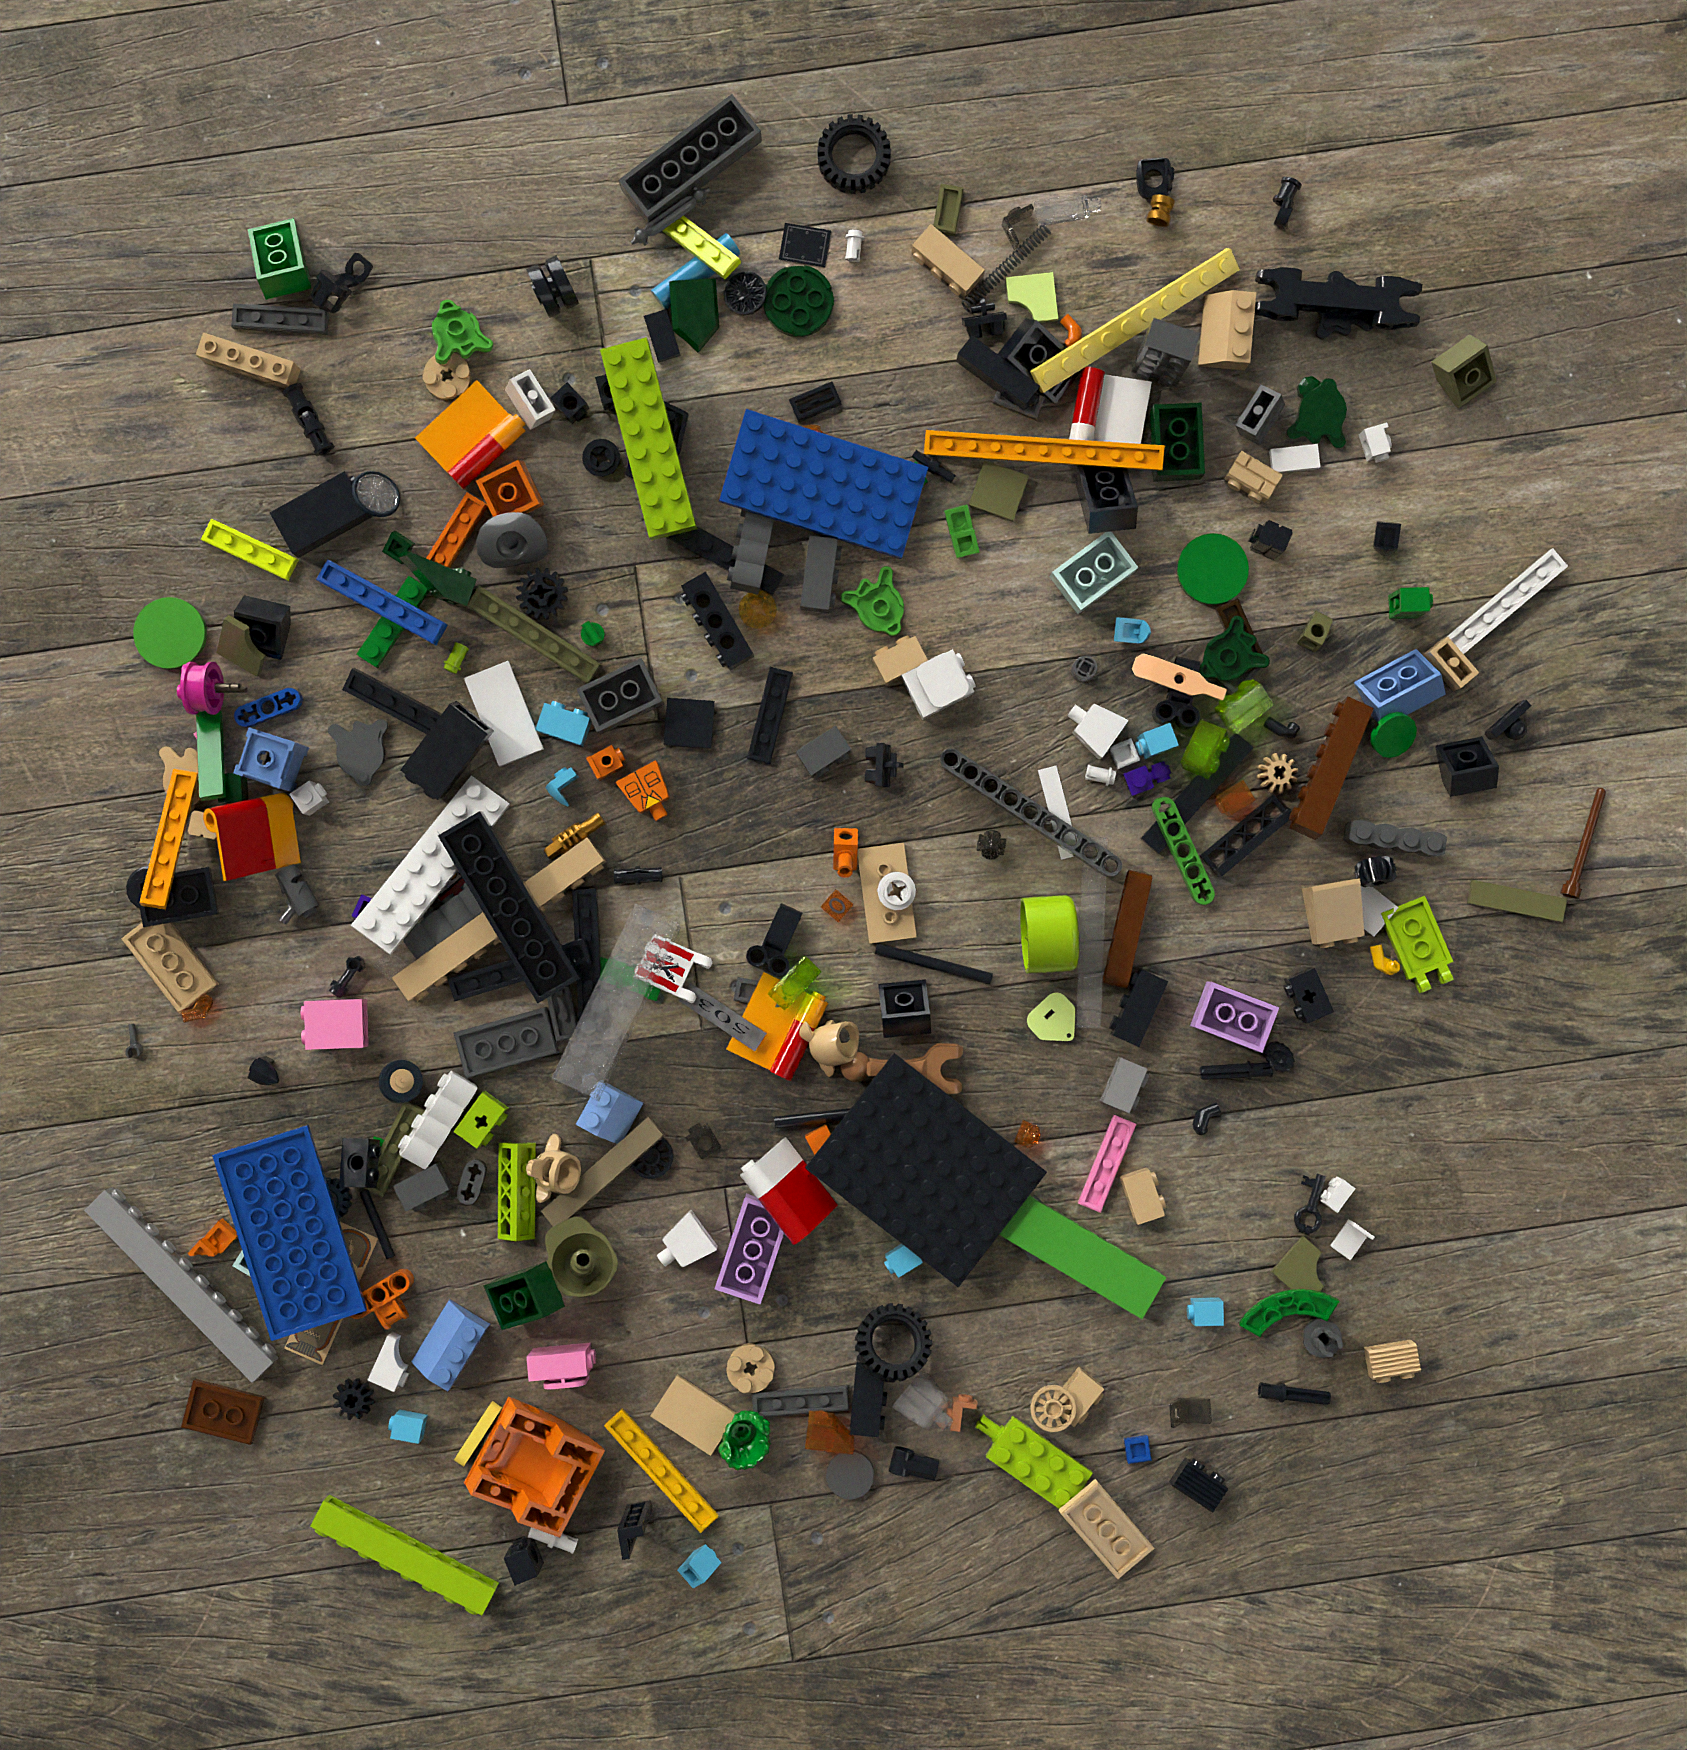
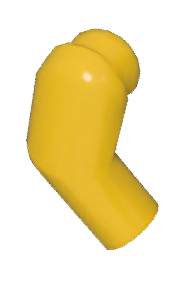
(1382, 963)

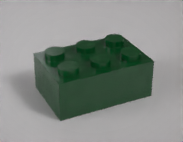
(1181, 431)
(524, 1296)

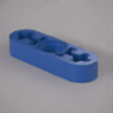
(281, 695)

